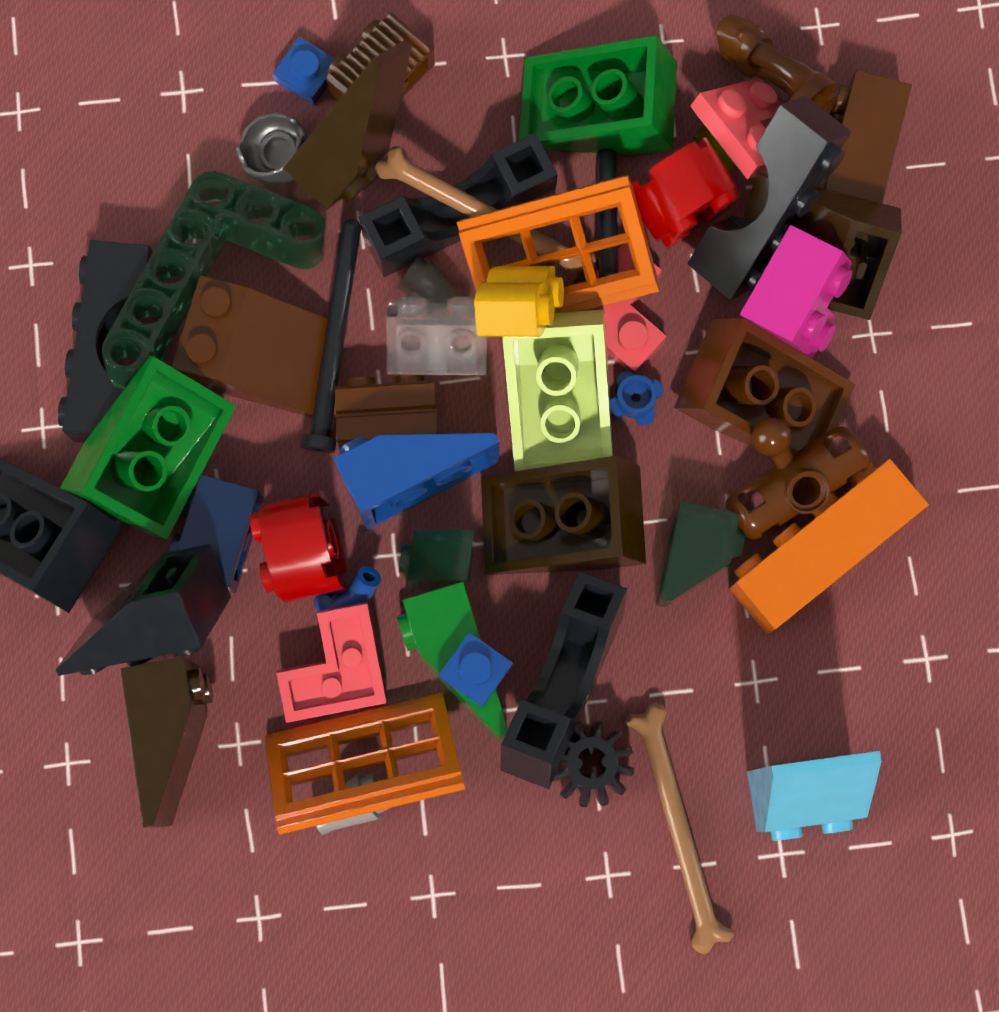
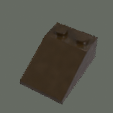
(355, 133)
(564, 518)
(165, 726)

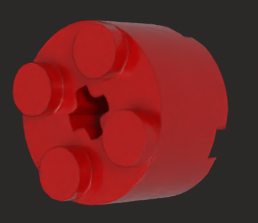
(683, 189)
(299, 547)

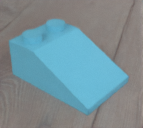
(813, 793)

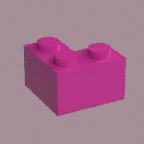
(797, 290)

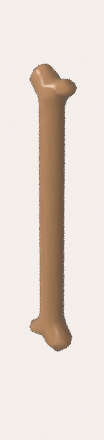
(399, 168)
(708, 928)

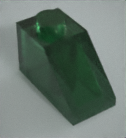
(698, 549)
(438, 558)

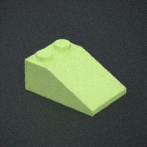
(560, 392)

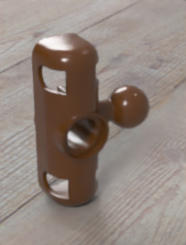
(824, 473)

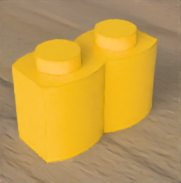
(517, 301)

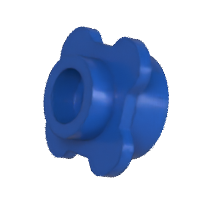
(631, 384)

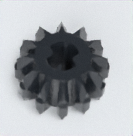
(607, 763)

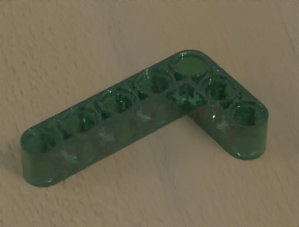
(188, 261)

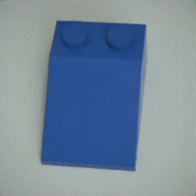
(405, 470)

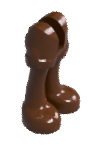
(755, 55)

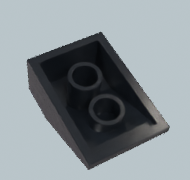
(49, 537)

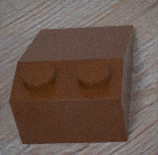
(252, 346)
(754, 376)

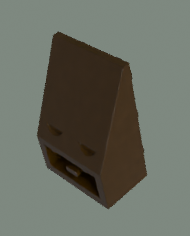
(855, 225)

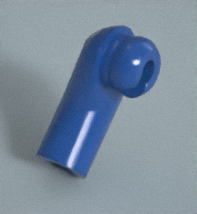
(359, 590)

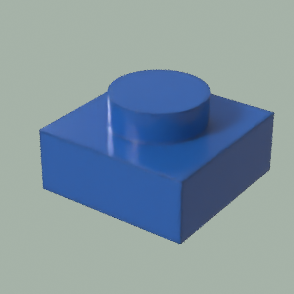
(304, 71)
(475, 670)

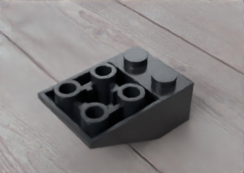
(157, 615)

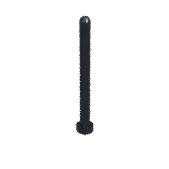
(319, 438)

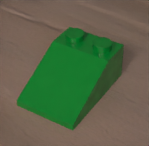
(601, 98)
(150, 449)
(436, 627)

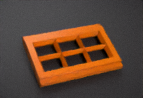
(562, 207)
(369, 797)

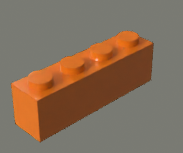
(828, 546)

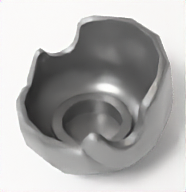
(268, 147)

